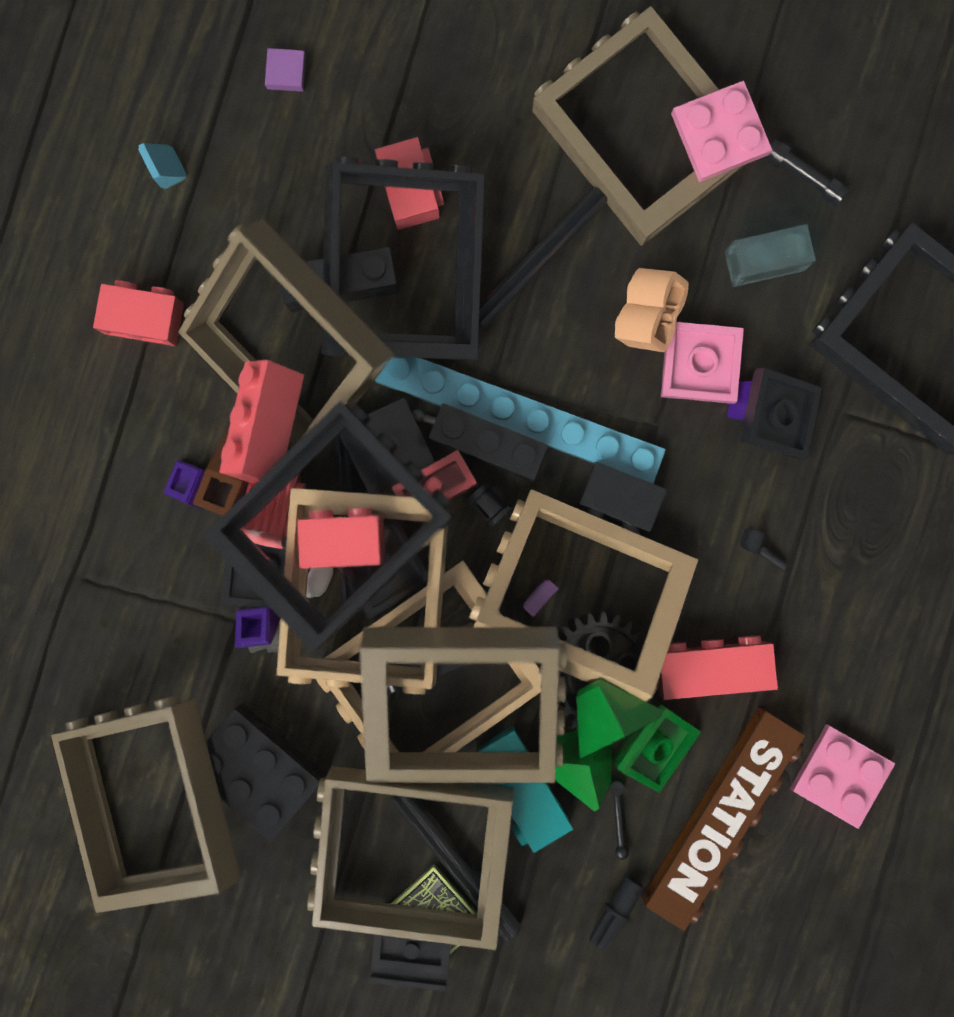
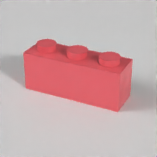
(260, 420)
(718, 668)

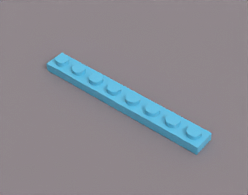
(524, 416)

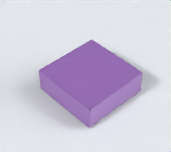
(285, 69)
(539, 597)

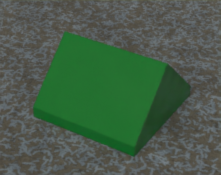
(656, 749)

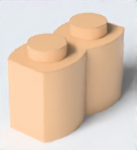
(651, 309)

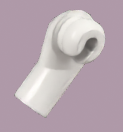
(318, 581)

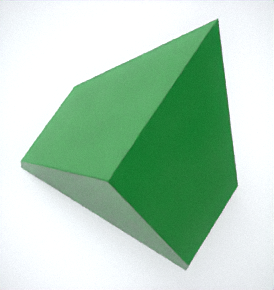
(608, 715)
(584, 777)

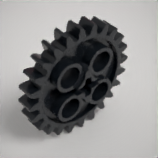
(613, 644)

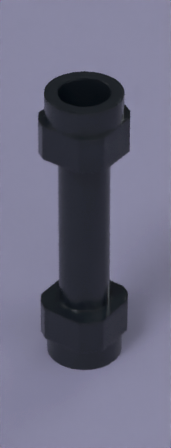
(831, 190)

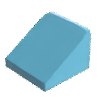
(162, 164)

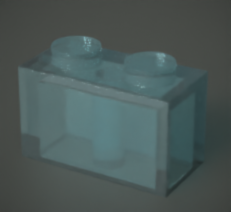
(770, 255)

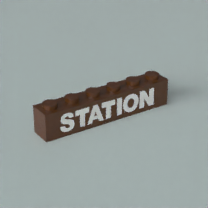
(722, 818)

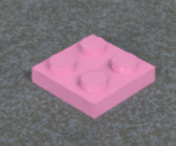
(721, 131)
(703, 363)
(842, 776)

